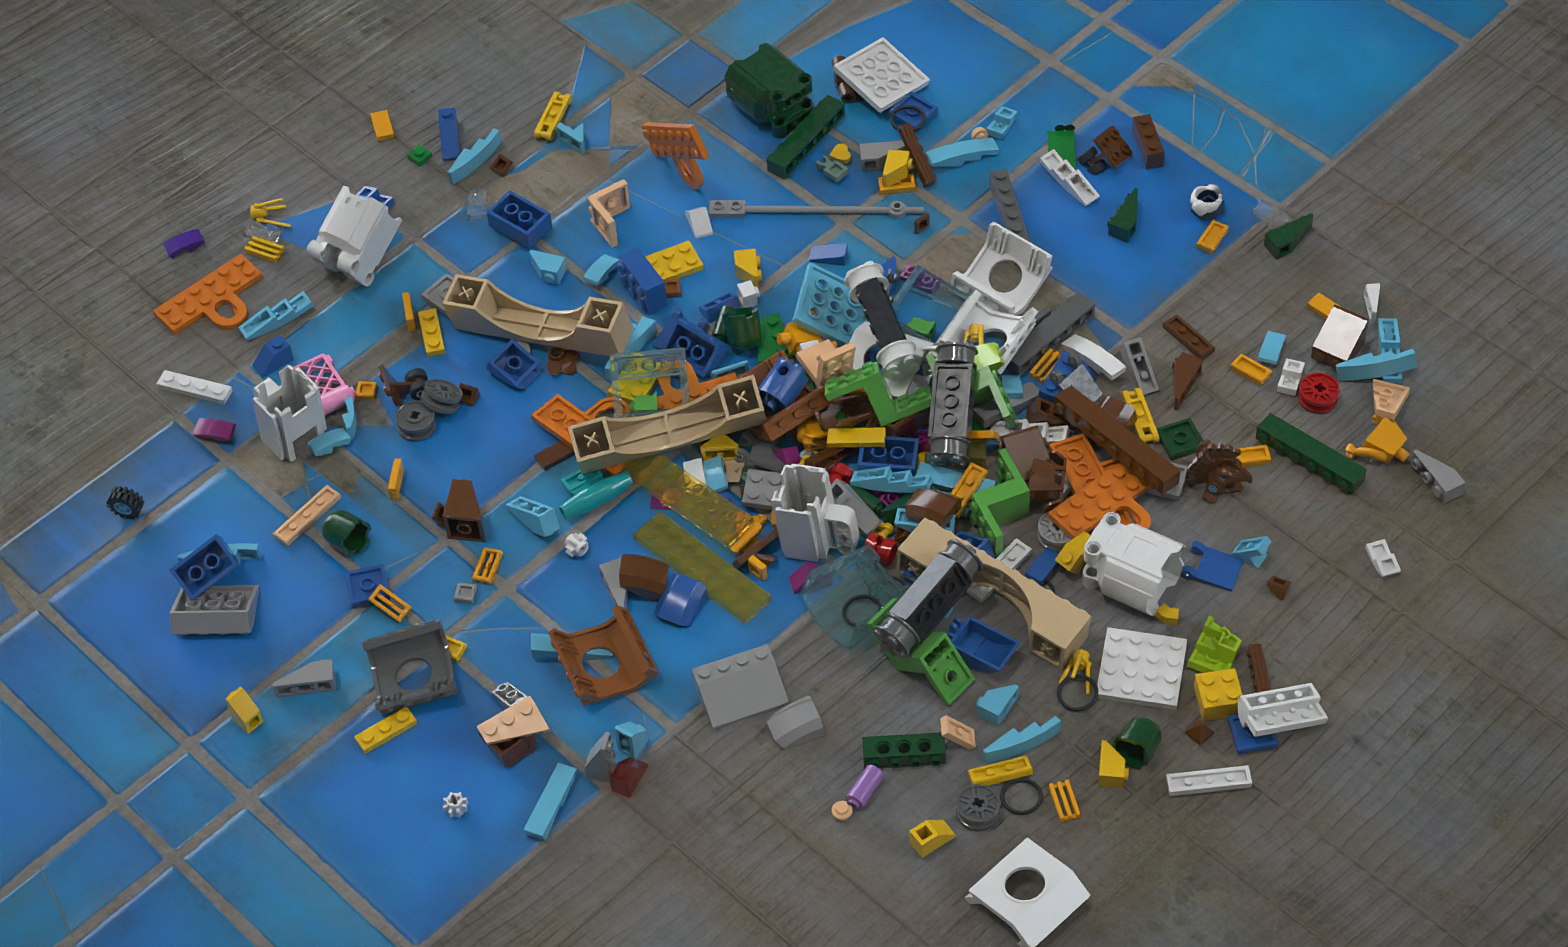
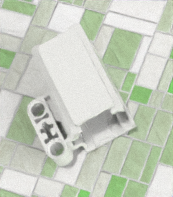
(287, 411)
(809, 517)

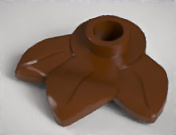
(562, 361)

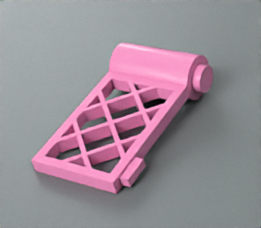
(331, 398)

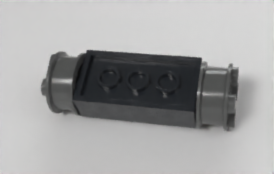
(952, 404)
(928, 599)

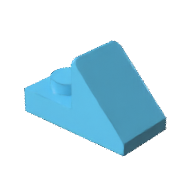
(573, 138)
(1252, 550)

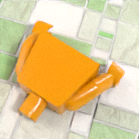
(796, 334)
(811, 434)
(1382, 443)

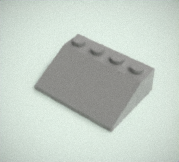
(215, 611)
(739, 686)

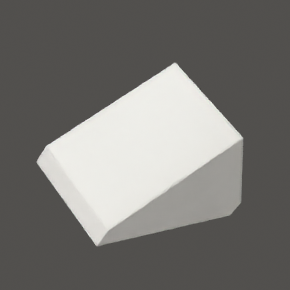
(699, 222)

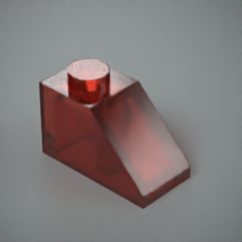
(627, 776)

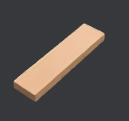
(307, 515)

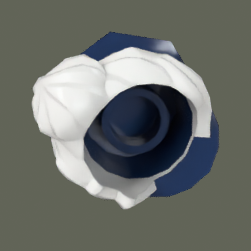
(1207, 202)

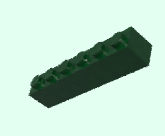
(805, 137)
(1311, 453)

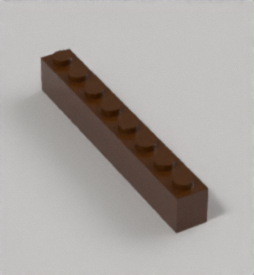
(1117, 440)

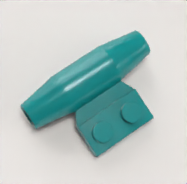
(591, 491)

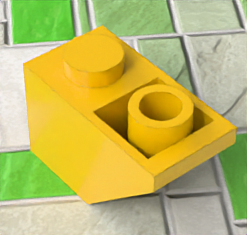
(746, 266)
(243, 710)
(930, 836)

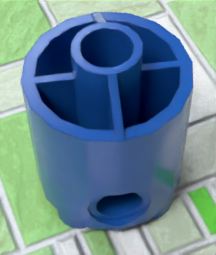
(782, 385)

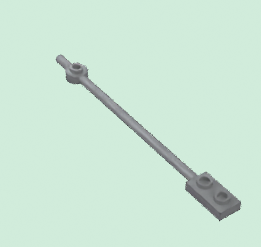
(738, 208)

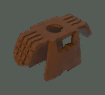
(854, 413)
(1045, 483)

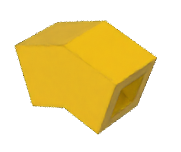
(1167, 615)

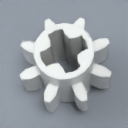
(576, 544)
(455, 804)

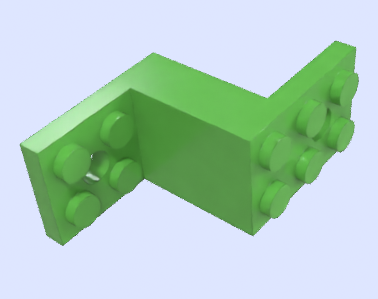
(986, 388)
(879, 394)
(1000, 502)
(934, 658)

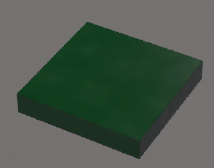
(1179, 438)

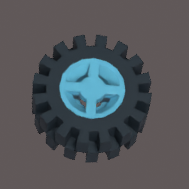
(125, 502)

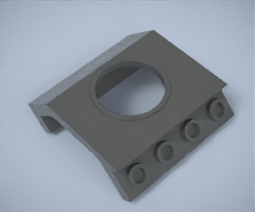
(394, 649)

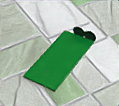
(1063, 143)

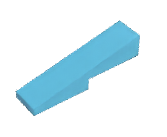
(641, 335)
(947, 478)
(542, 648)
(550, 802)

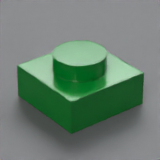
(419, 155)

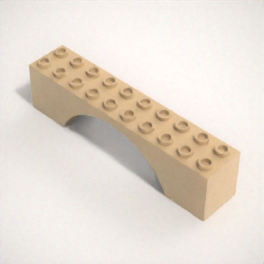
(483, 308)
(619, 440)
(1052, 622)

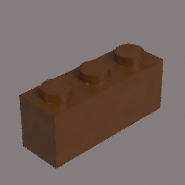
(1148, 141)

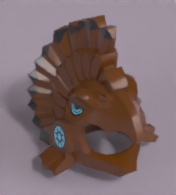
(1217, 467)

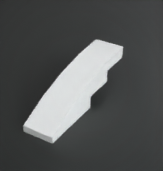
(1068, 178)
(1094, 356)
(1057, 433)

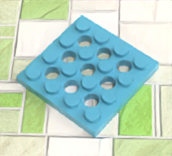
(819, 325)

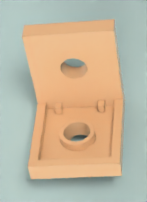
(603, 209)
(831, 360)

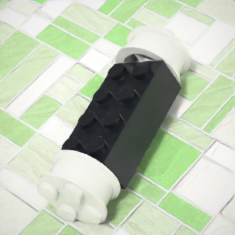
(896, 352)

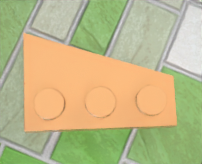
(1388, 398)
(514, 722)

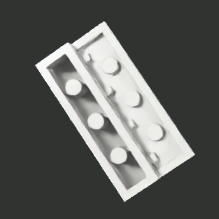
(1281, 709)

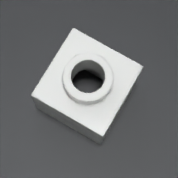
(748, 294)

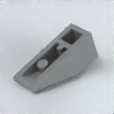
(1138, 365)
(610, 575)
(311, 678)

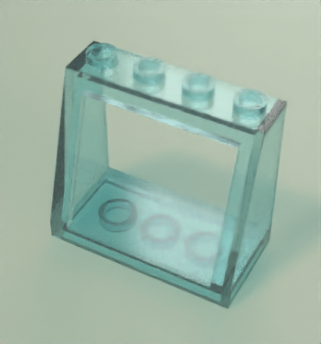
(929, 286)
(647, 365)

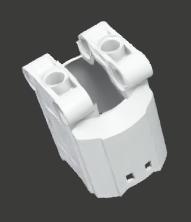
(354, 236)
(1131, 563)

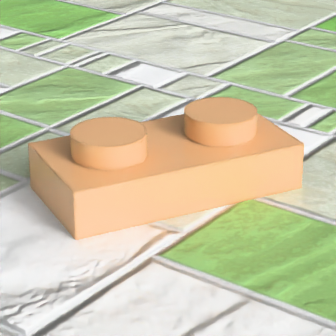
(957, 732)

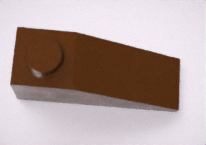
(1186, 372)
(1043, 411)

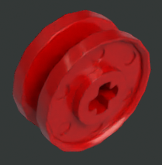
(1318, 393)

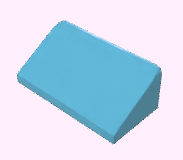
(739, 369)

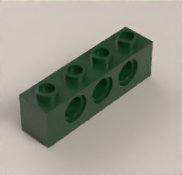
(911, 743)

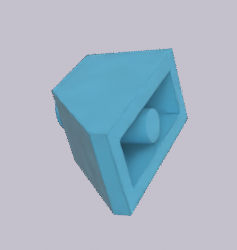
(548, 266)
(997, 703)
(630, 738)

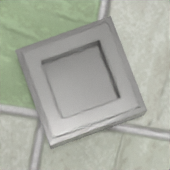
(465, 593)

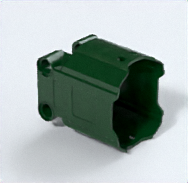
(770, 89)

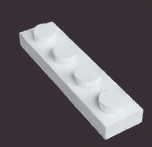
(194, 387)
(1011, 557)
(1208, 780)

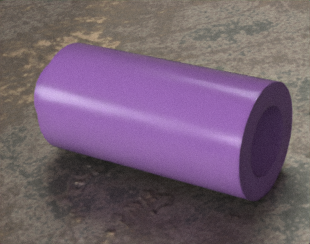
(864, 787)

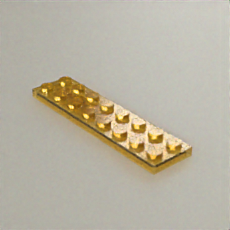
(689, 497)
(695, 560)

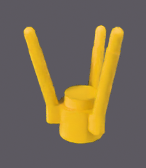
(259, 211)
(975, 333)
(1079, 662)

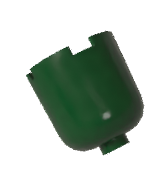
(743, 328)
(346, 532)
(1138, 741)

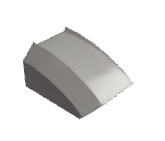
(796, 723)

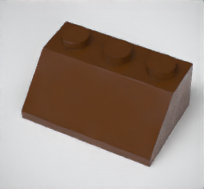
(907, 425)

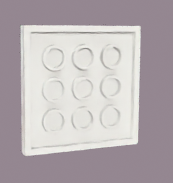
(881, 74)
(1141, 668)

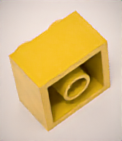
(1217, 693)

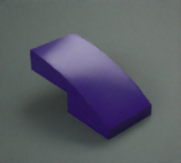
(187, 240)

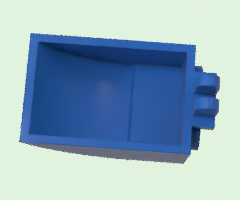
(981, 645)

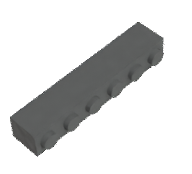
(1007, 203)
(1052, 332)

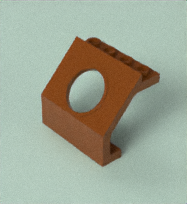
(805, 405)
(620, 638)

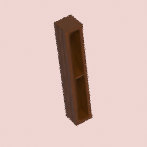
(920, 159)
(829, 456)
(1258, 667)

